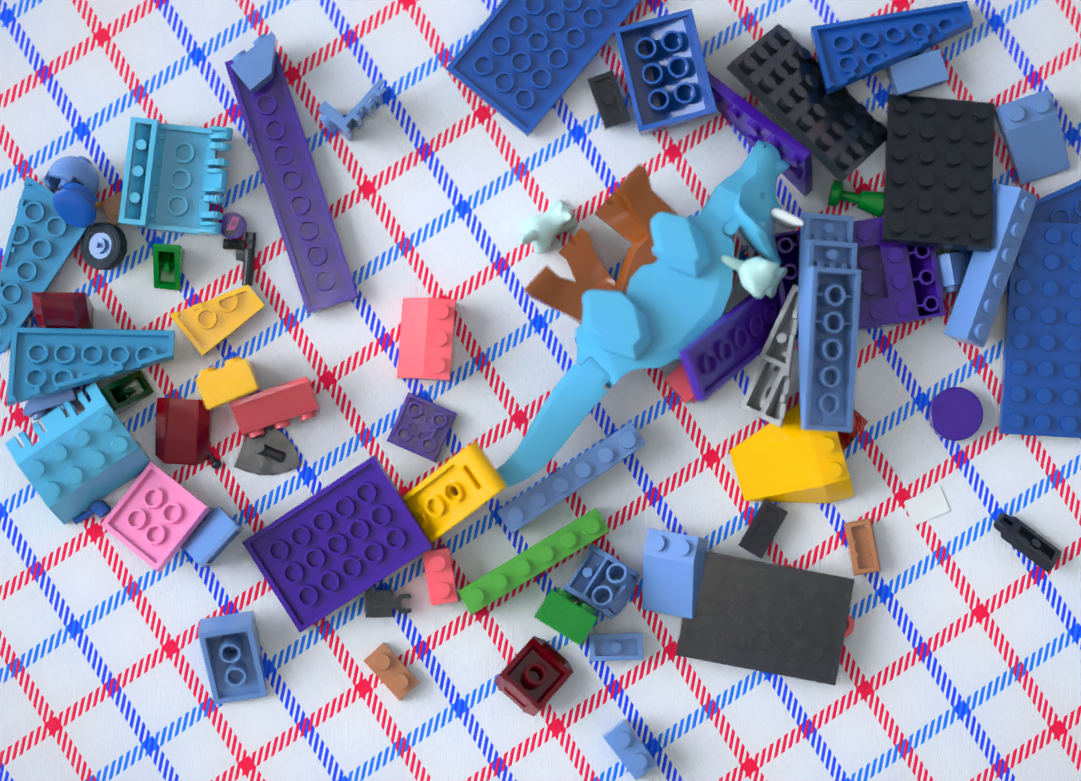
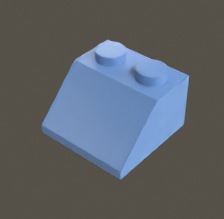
(212, 536)

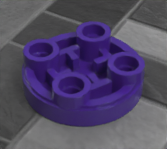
(955, 414)

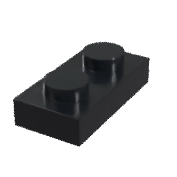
(608, 100)
(763, 528)

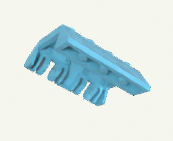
(174, 177)
(78, 455)

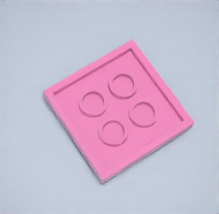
(155, 517)

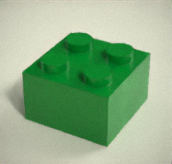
(565, 616)

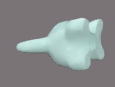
(543, 229)
(757, 275)

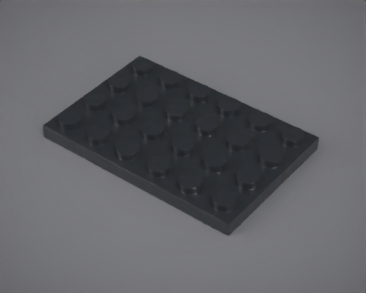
(793, 90)
(938, 173)
(768, 618)

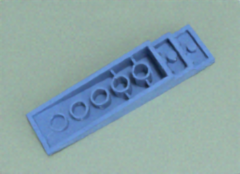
(827, 321)

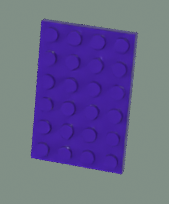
(337, 543)

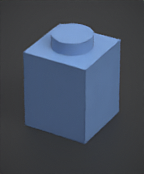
(951, 271)

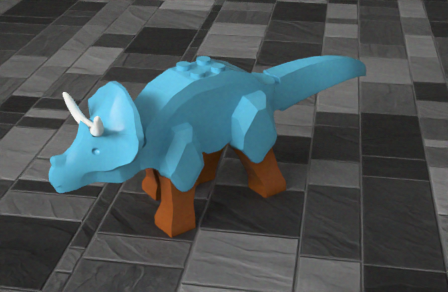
(663, 295)

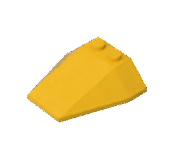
(792, 464)

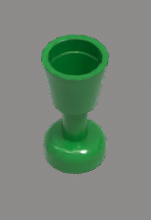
(866, 201)

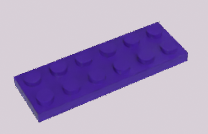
(729, 344)

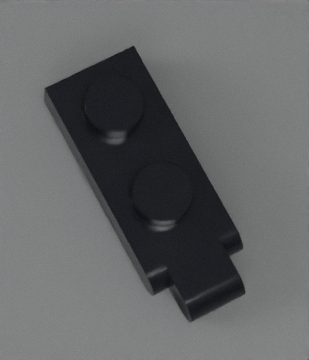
(1027, 541)

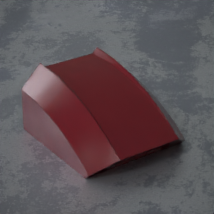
(63, 310)
(182, 431)
(534, 675)

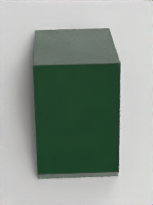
(127, 391)

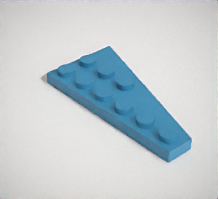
(33, 256)
(65, 358)

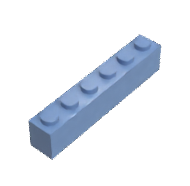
(990, 270)
(571, 478)

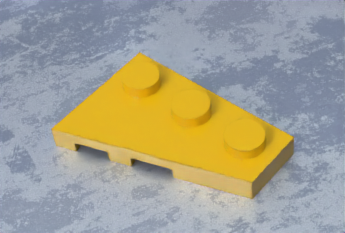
(216, 319)

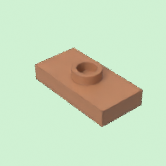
(862, 547)

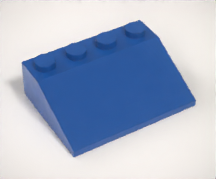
(665, 71)

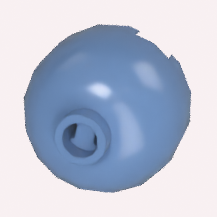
(73, 170)

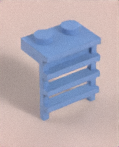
(335, 121)

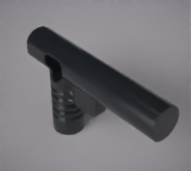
(244, 254)

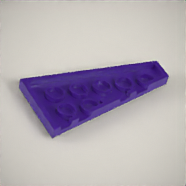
(757, 126)

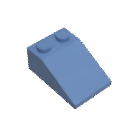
(1033, 136)
(672, 572)
(233, 657)

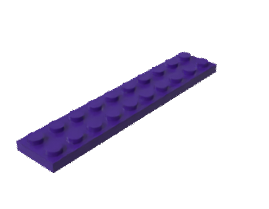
(295, 191)

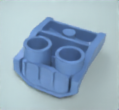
(603, 582)

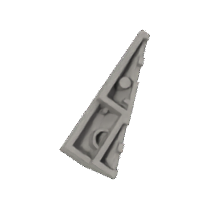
(770, 385)

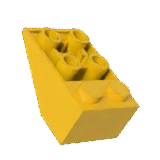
(227, 383)

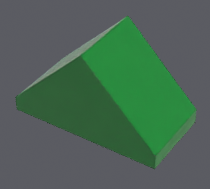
(168, 266)

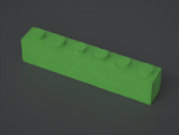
(533, 561)

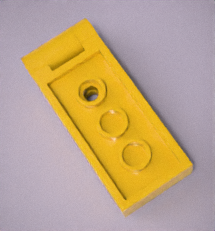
(454, 491)

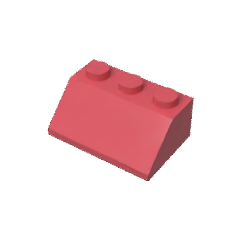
(426, 339)
(275, 407)

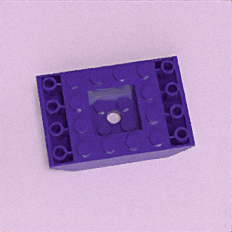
(897, 280)

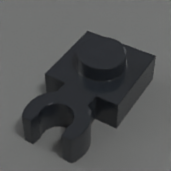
(381, 603)

